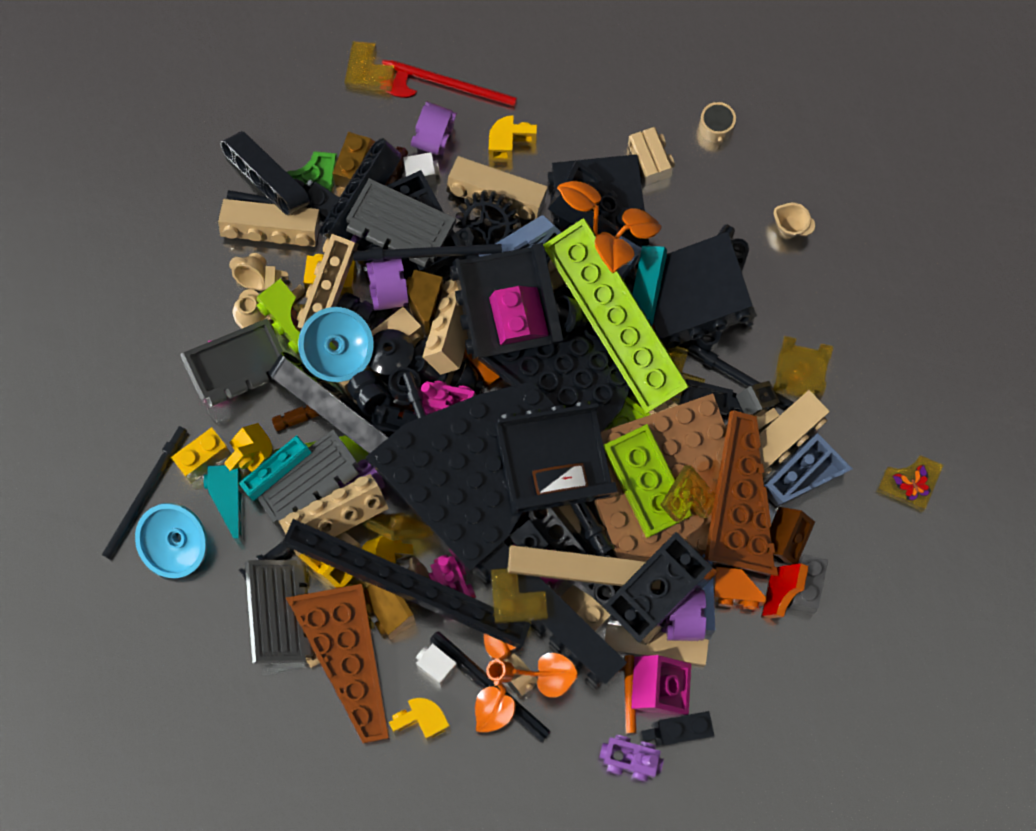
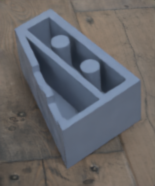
(535, 232)
(804, 470)

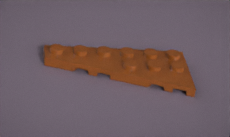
(740, 511)
(343, 643)

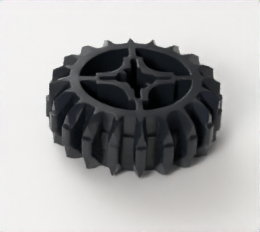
(497, 220)

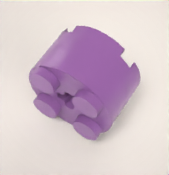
(433, 128)
(387, 284)
(688, 619)

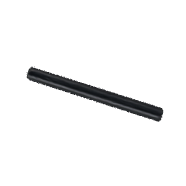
(481, 678)

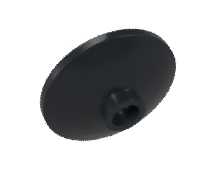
(400, 356)

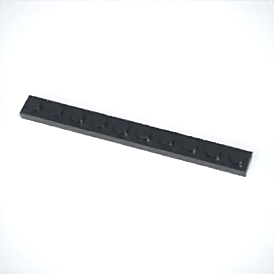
(403, 582)

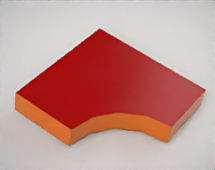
(783, 588)

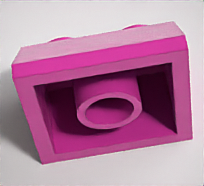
(518, 314)
(661, 685)

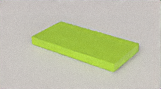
(643, 477)

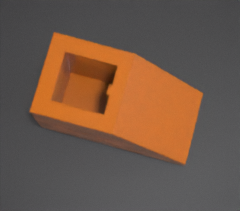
(735, 587)

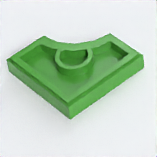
(318, 170)

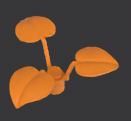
(611, 249)
(496, 709)

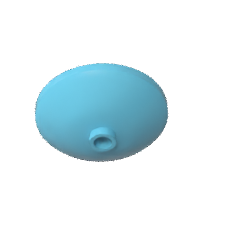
(353, 341)
(162, 549)

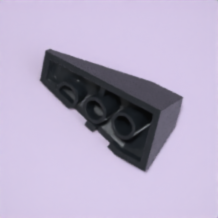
(609, 207)

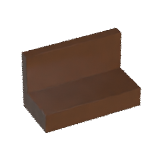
(790, 533)

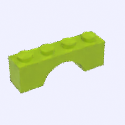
(277, 303)

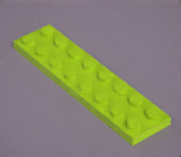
(616, 317)

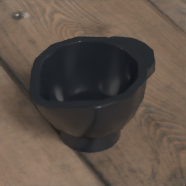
(570, 313)
(426, 371)
(468, 377)

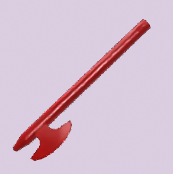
(403, 70)

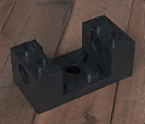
(419, 189)
(679, 568)

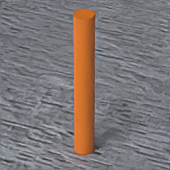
(630, 713)

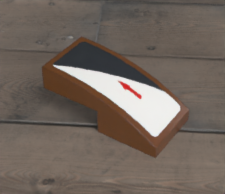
(559, 478)

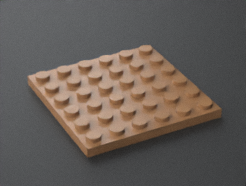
(687, 436)

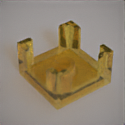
(801, 369)

